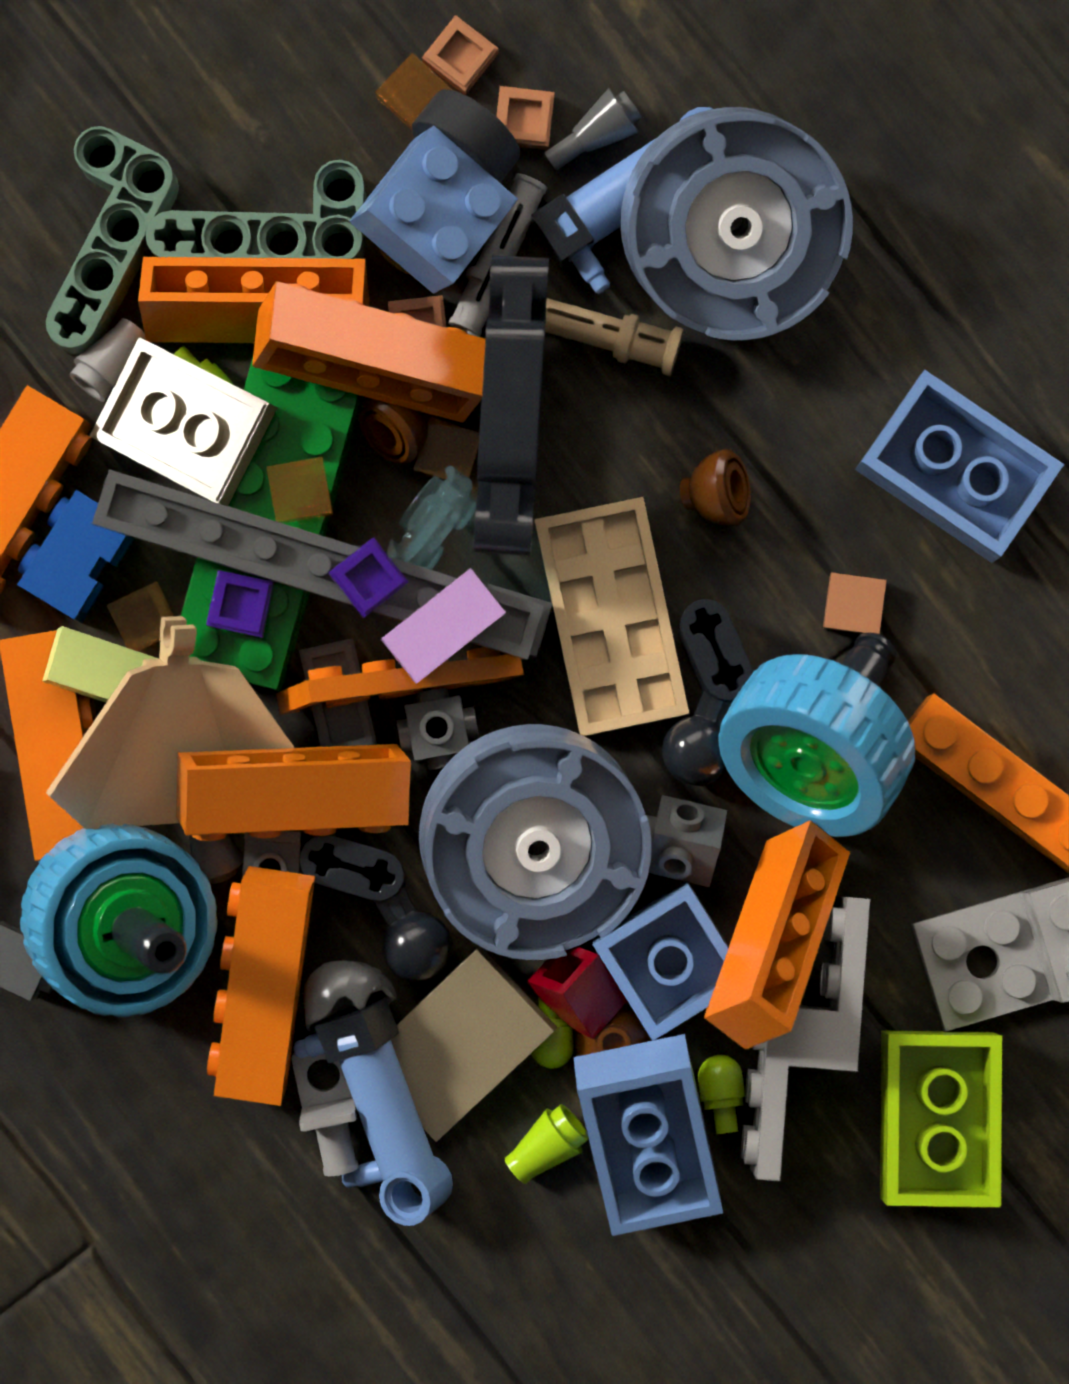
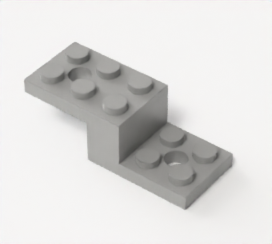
(1030, 947)
(818, 1038)

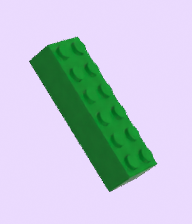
(306, 425)

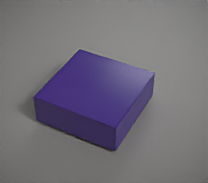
(368, 577)
(240, 604)

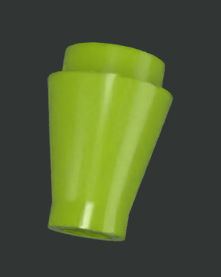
(548, 1143)

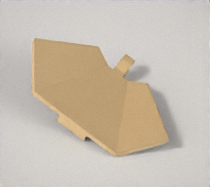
(165, 707)

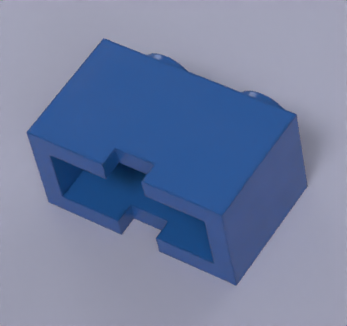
(72, 558)

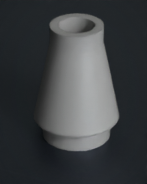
(104, 361)

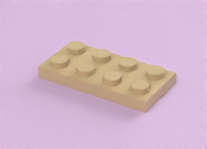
(611, 617)

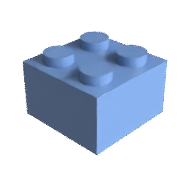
(433, 210)
(665, 959)

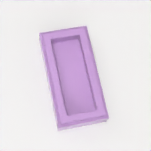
(443, 626)

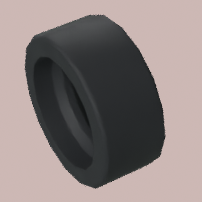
(472, 130)

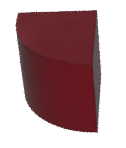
(579, 990)

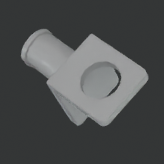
(329, 1115)

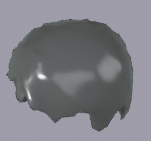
(342, 986)

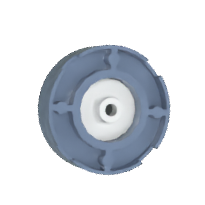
(789, 232)
(522, 790)

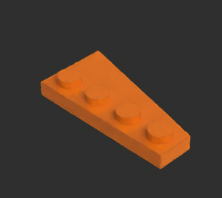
(383, 679)

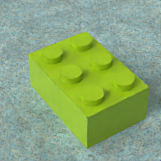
(941, 1118)

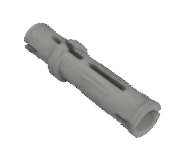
(471, 314)

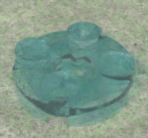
(431, 518)

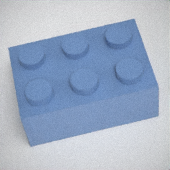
(959, 467)
(647, 1135)

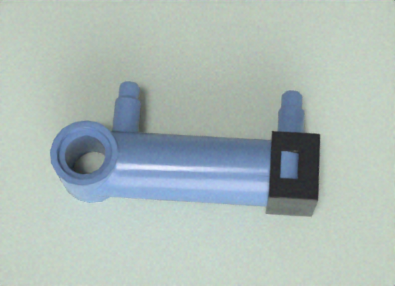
(577, 222)
(386, 1111)

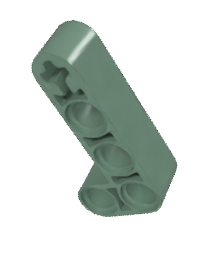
(260, 228)
(100, 248)

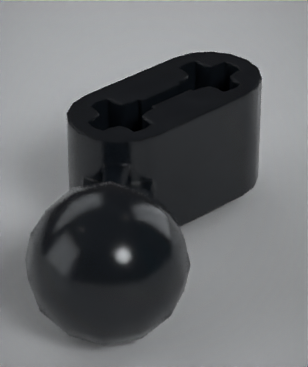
(692, 743)
(415, 943)

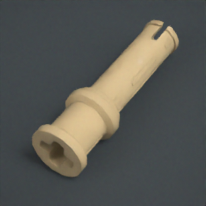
(624, 337)

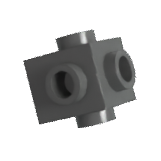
(429, 705)
(686, 840)

